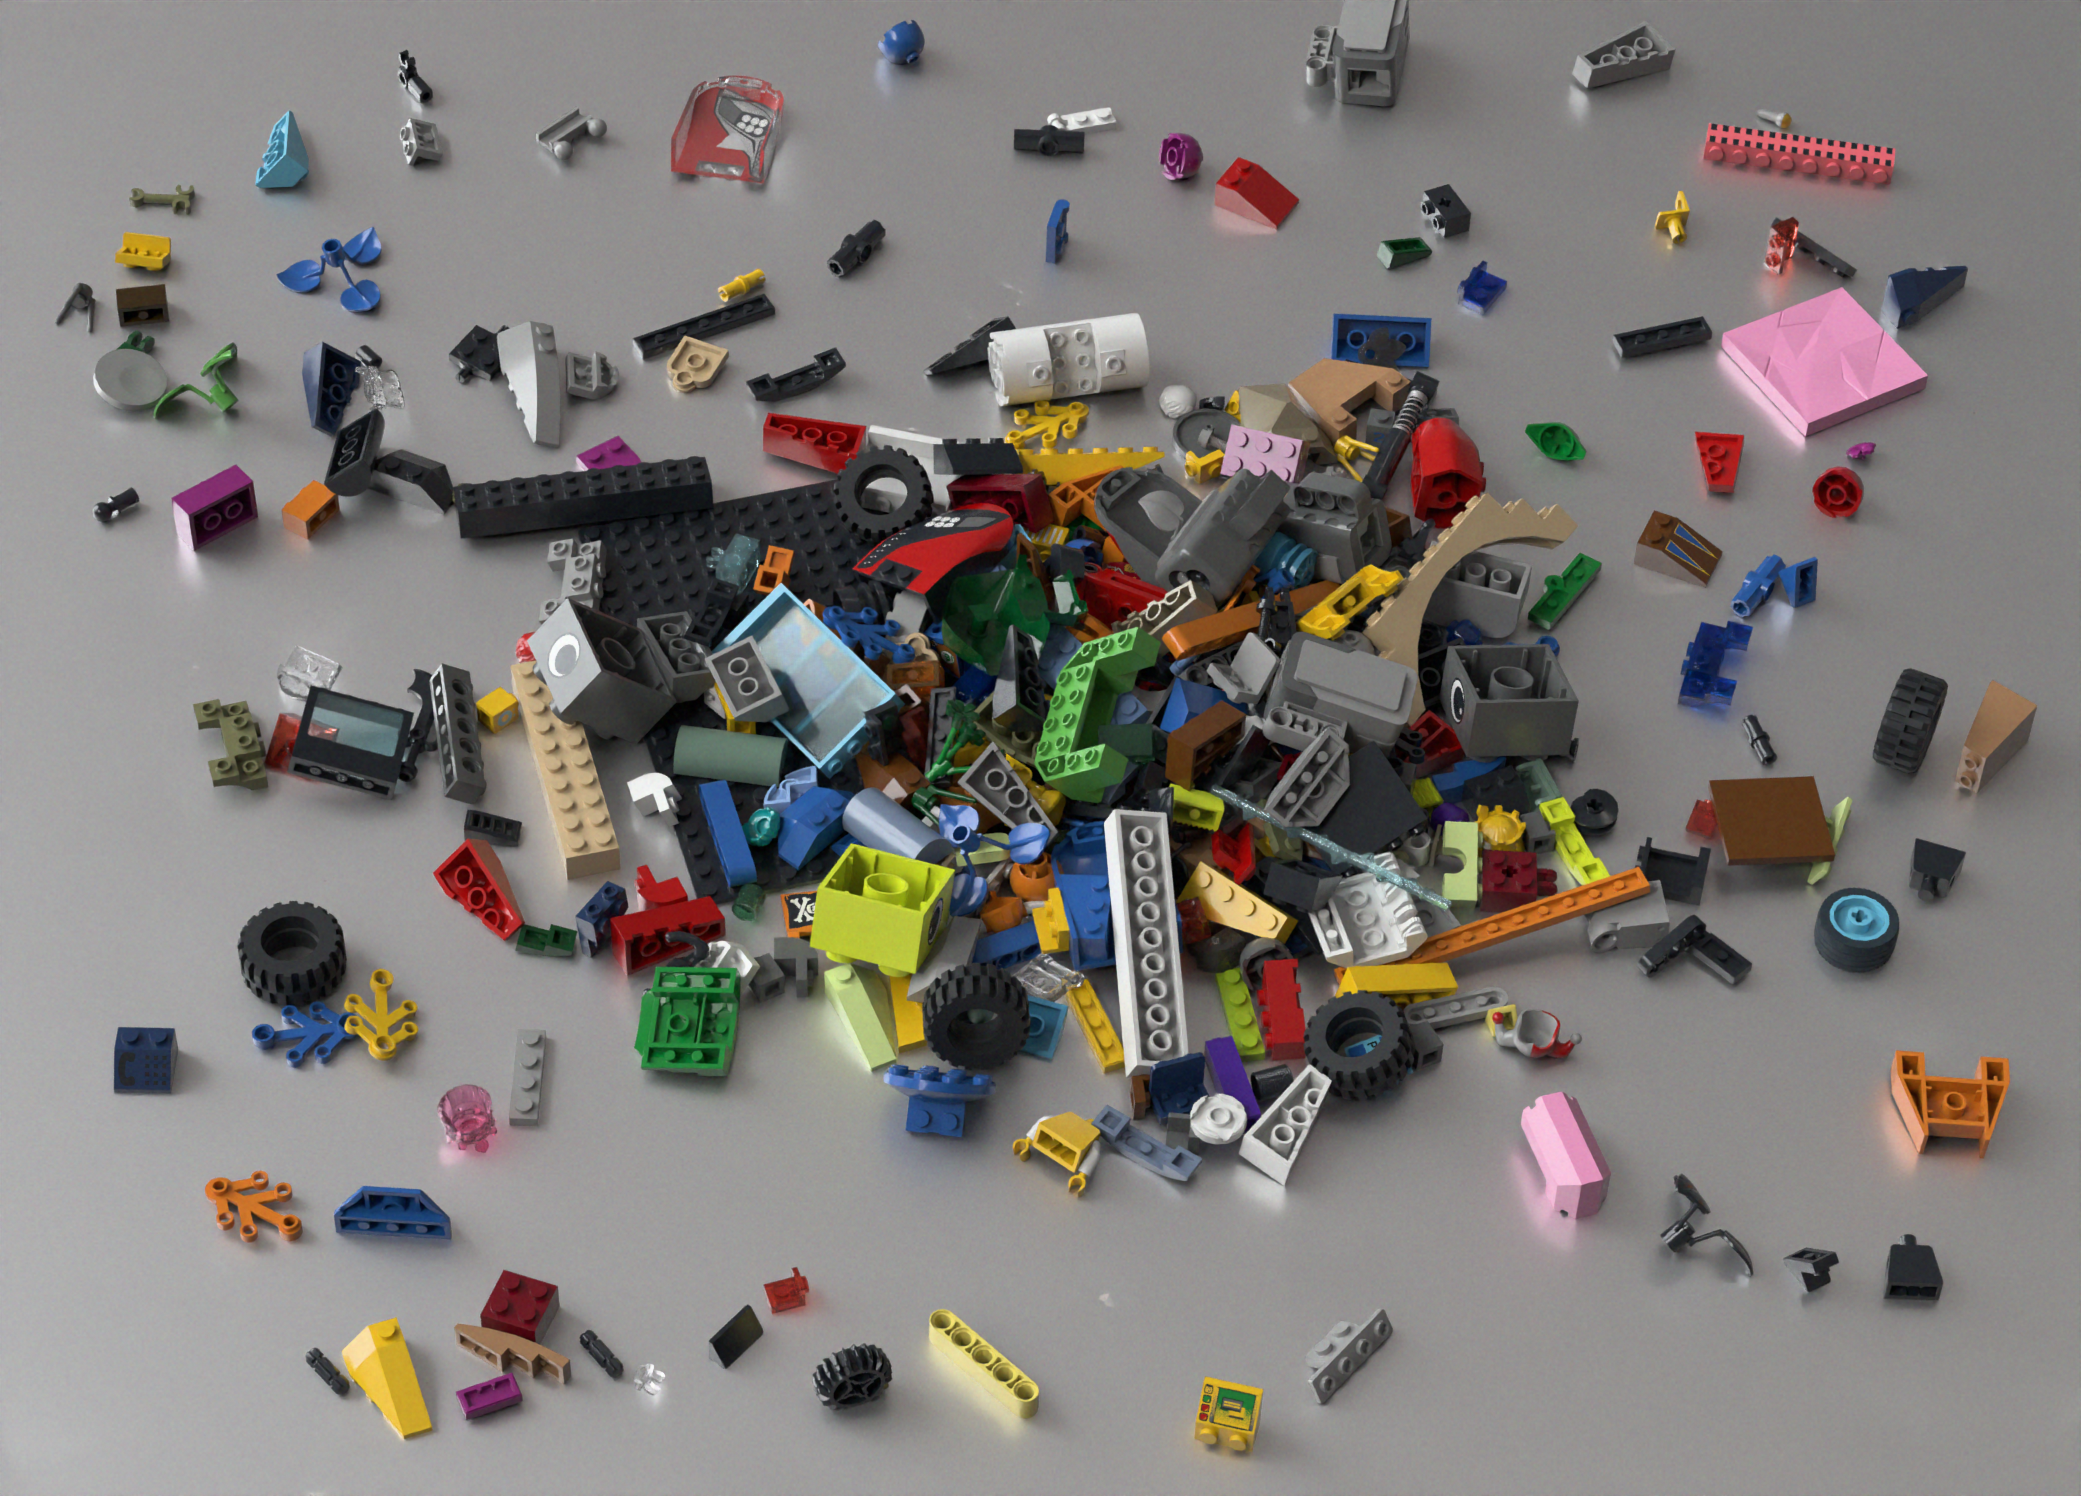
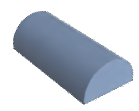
(891, 828)

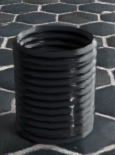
(1271, 1082)

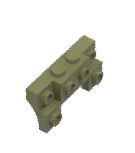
(240, 738)

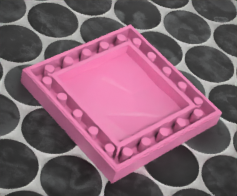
(1824, 361)

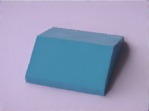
(1046, 1027)

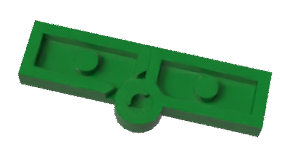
(1563, 590)

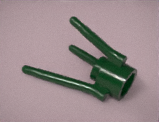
(926, 799)

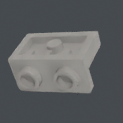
(420, 140)

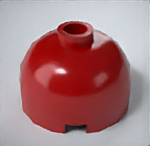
(1838, 492)

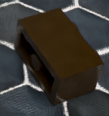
(142, 305)

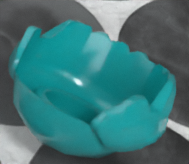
(762, 827)

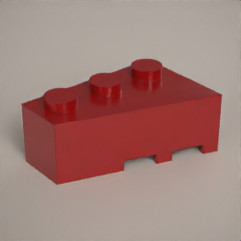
(1282, 1010)

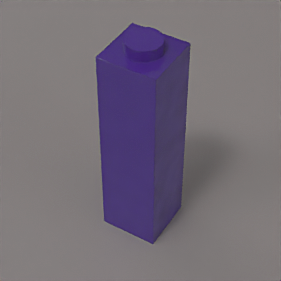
(1230, 1076)

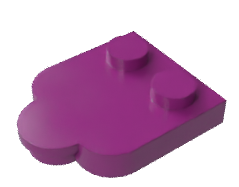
(607, 455)

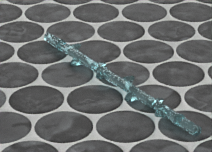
(1338, 853)

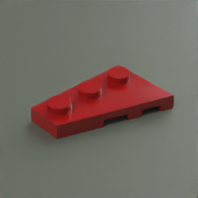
(1720, 459)

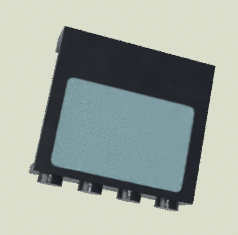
(351, 742)

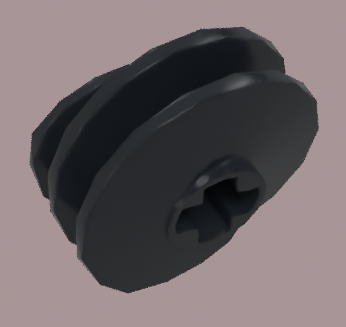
(1595, 812)

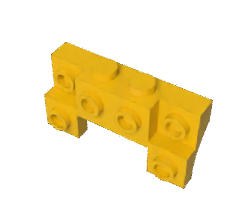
(1349, 599)

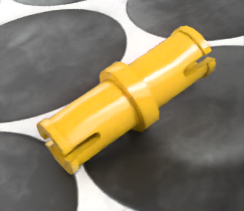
(741, 285)

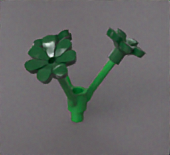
(964, 722)

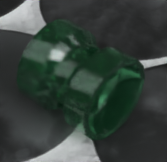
(749, 902)

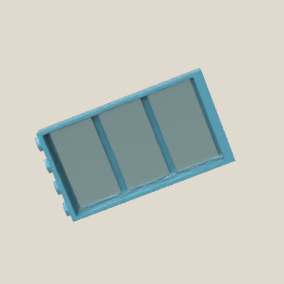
(818, 678)

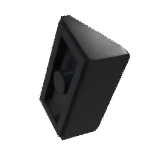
(735, 1337)

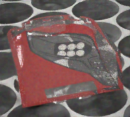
(728, 129)

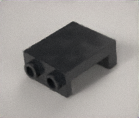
(1679, 874)

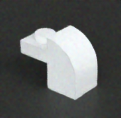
(656, 793)

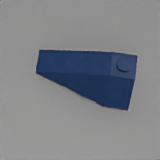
(1916, 293)

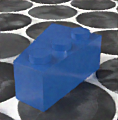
(1091, 913)

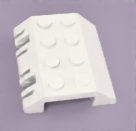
(1368, 920)

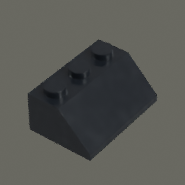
(976, 457)

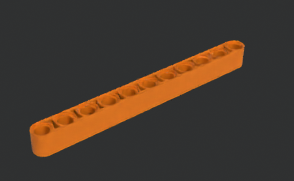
(1234, 624)

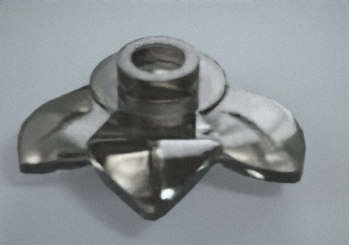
(1384, 349)

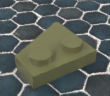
(1280, 843)

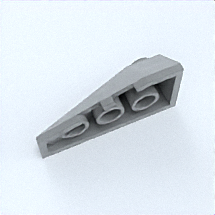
(952, 949)

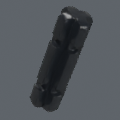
(601, 1353)
(327, 1371)

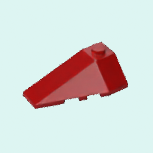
(480, 884)

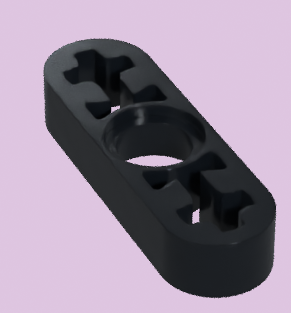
(1671, 945)

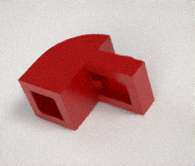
(654, 894)

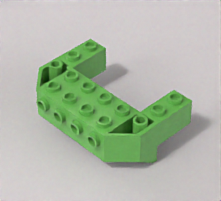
(1083, 700)

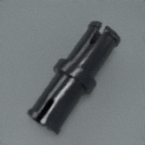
(1759, 739)

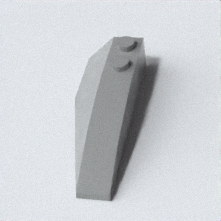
(532, 368)

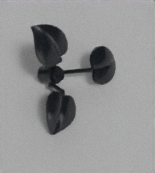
(1162, 801)
(1682, 1231)

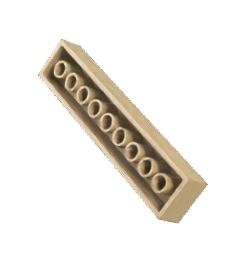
(566, 780)

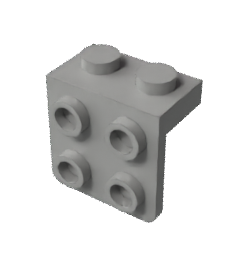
(1249, 672)

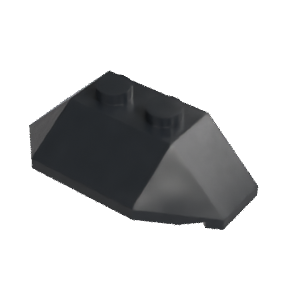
(413, 480)

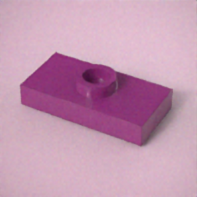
(489, 1396)

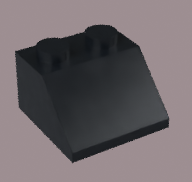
(1496, 788)
(1300, 884)

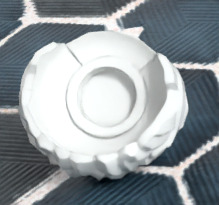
(1177, 401)

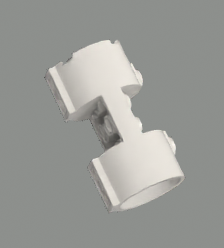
(1069, 359)

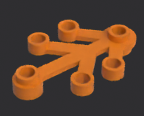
(252, 1204)

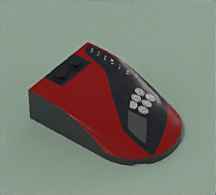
(939, 550)

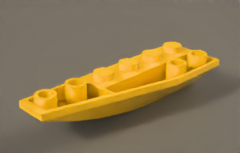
(1076, 464)

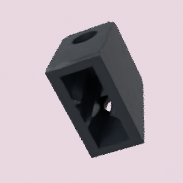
(1934, 869)
(1912, 1271)

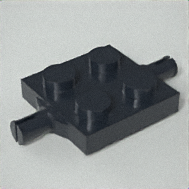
(477, 354)

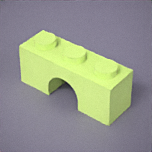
(1463, 841)

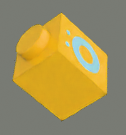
(497, 710)

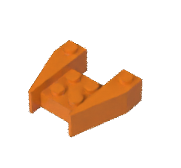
(1077, 498)
(1947, 1103)

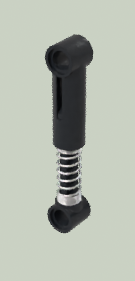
(1398, 438)

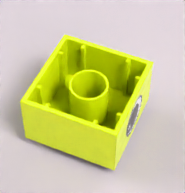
(881, 910)

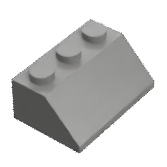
(747, 682)

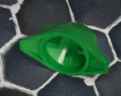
(1556, 440)

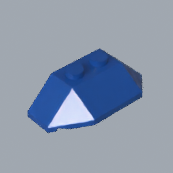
(811, 824)
(392, 1213)

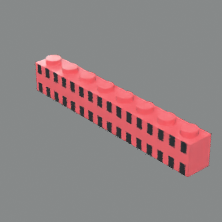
(1799, 153)

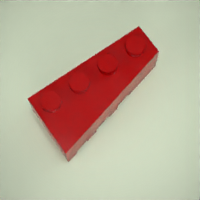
(813, 440)
(640, 936)

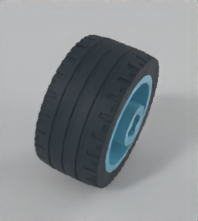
(1856, 930)

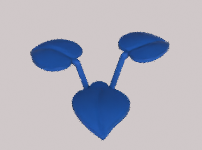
(362, 248)
(959, 827)

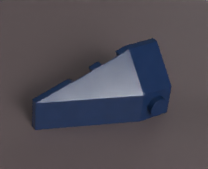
(328, 385)

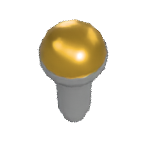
(1783, 120)

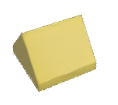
(1510, 1017)

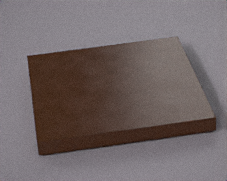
(1771, 821)

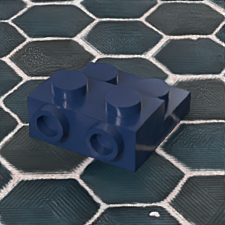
(595, 916)

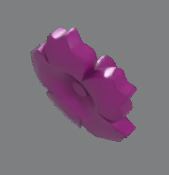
(1861, 450)

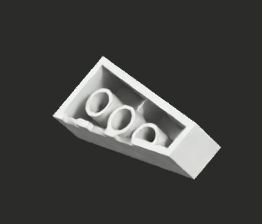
(1283, 1129)

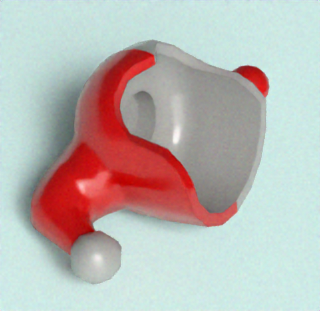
(1534, 1034)

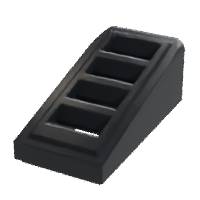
(477, 822)

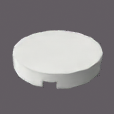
(1218, 1119)

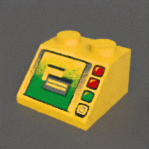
(1228, 1414)

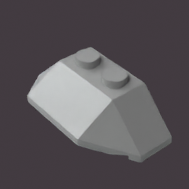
(1311, 783)

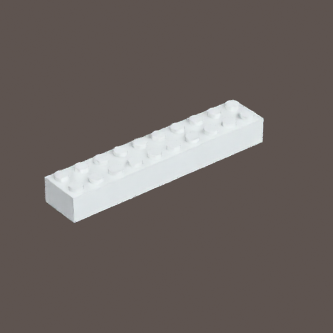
(1145, 939)

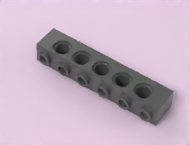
(457, 734)

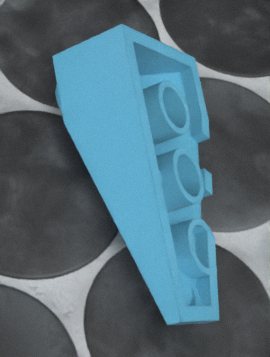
(286, 157)

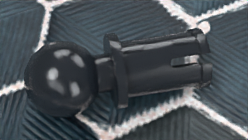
(103, 511)

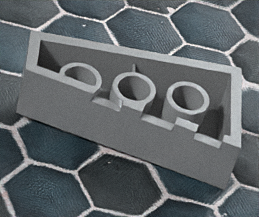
(1624, 57)
(1003, 793)

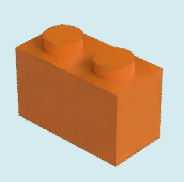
(310, 509)

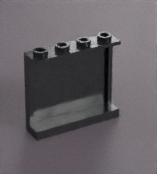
(1372, 812)

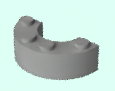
(911, 614)

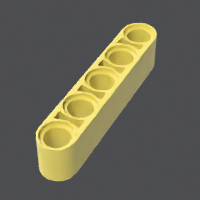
(988, 1375)

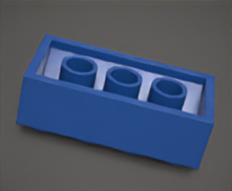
(1353, 330)
(1191, 700)

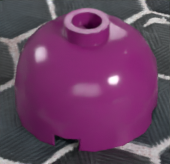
(1180, 156)

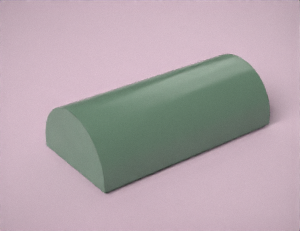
(730, 755)

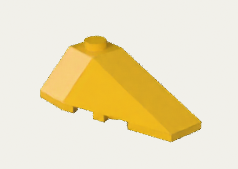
(385, 1372)

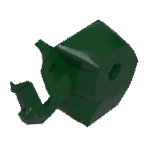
(987, 604)

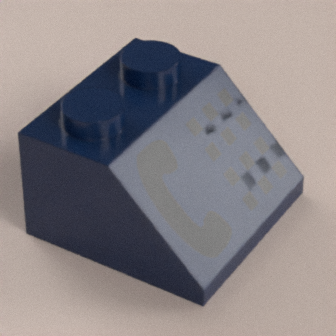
(145, 1060)

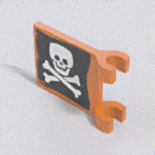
(798, 913)

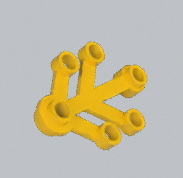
(1074, 413)
(381, 1044)

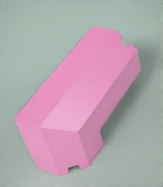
(1567, 1155)

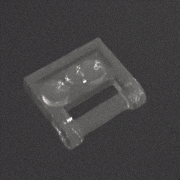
(1045, 985)

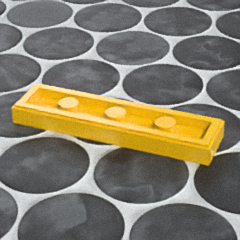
(1096, 1027)

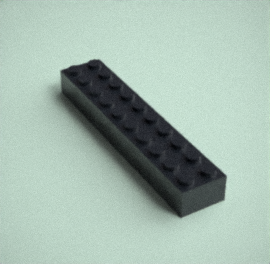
(583, 497)

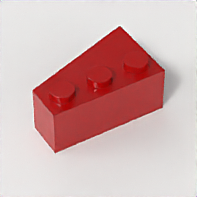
(1438, 742)

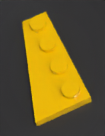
(907, 1015)

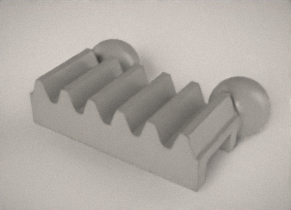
(559, 133)

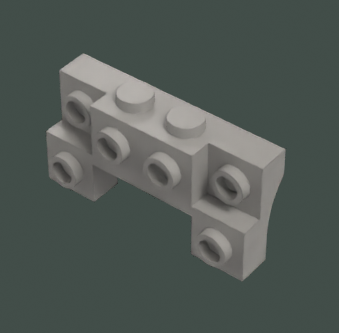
(582, 574)

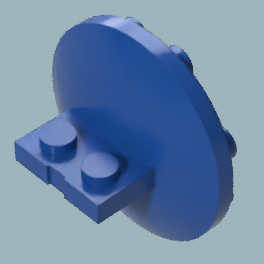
(937, 1097)

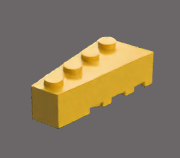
(1402, 983)

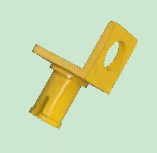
(1675, 219)

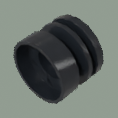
(868, 596)

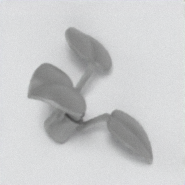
(1164, 510)

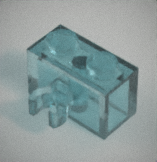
(737, 562)

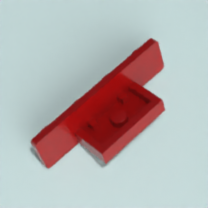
(1235, 853)

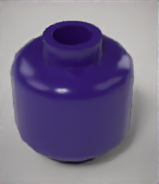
(1447, 812)

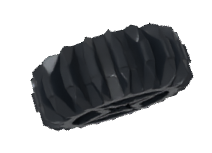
(852, 1376)

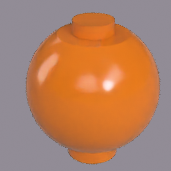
(1034, 879)

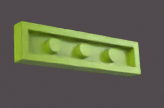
(1240, 1015)

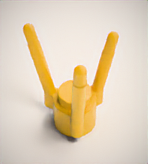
(1349, 450)

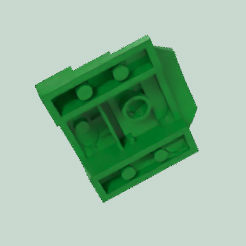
(690, 1020)

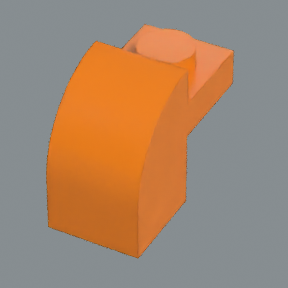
(775, 570)

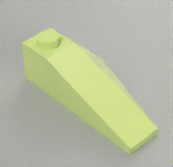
(864, 1011)

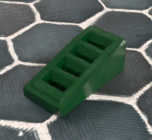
(1402, 251)

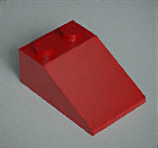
(1254, 194)

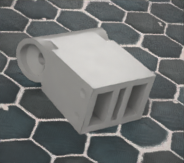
(1631, 923)

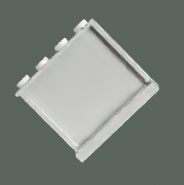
(890, 493)

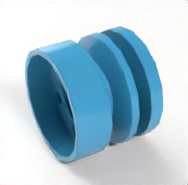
(1284, 553)

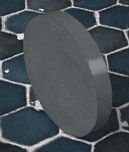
(1189, 426)

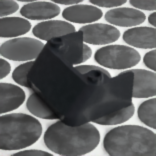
(1222, 773)

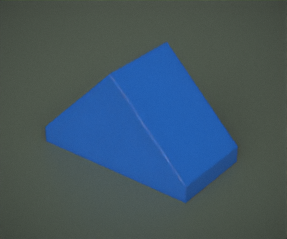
(1800, 582)

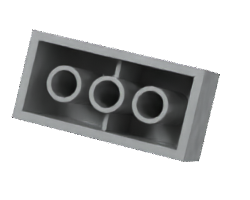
(1483, 590)

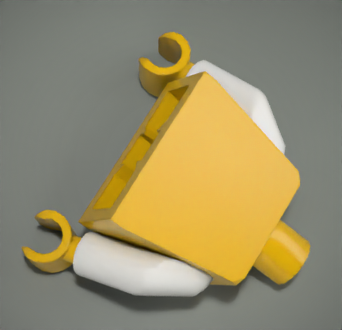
(1067, 1141)

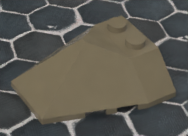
(1279, 412)

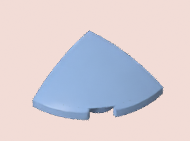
(791, 789)

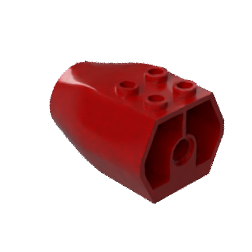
(1444, 471)

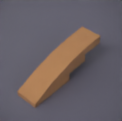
(506, 1349)

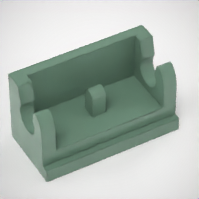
(1538, 783)

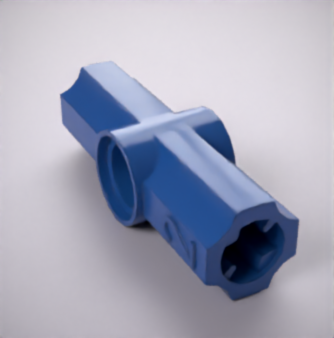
(1757, 586)

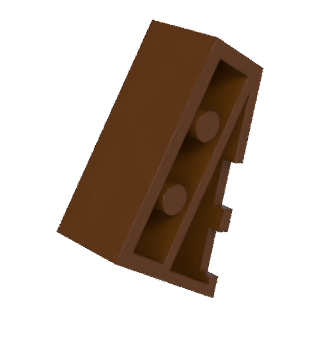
(1201, 742)

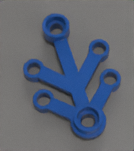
(839, 620)
(311, 1033)

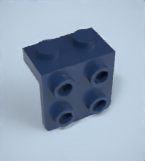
(1176, 1085)

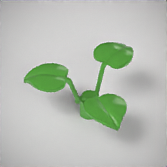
(220, 392)

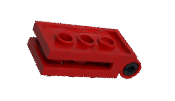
(1113, 595)

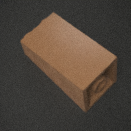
(1995, 736)

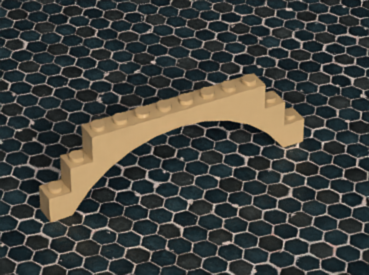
(1482, 525)

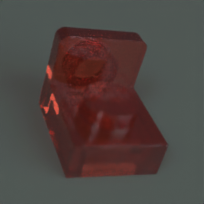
(1702, 819)
(787, 1293)

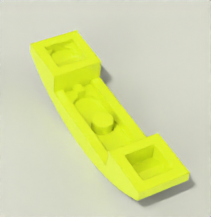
(1570, 843)

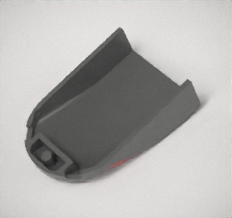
(1128, 522)

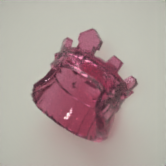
(467, 1116)

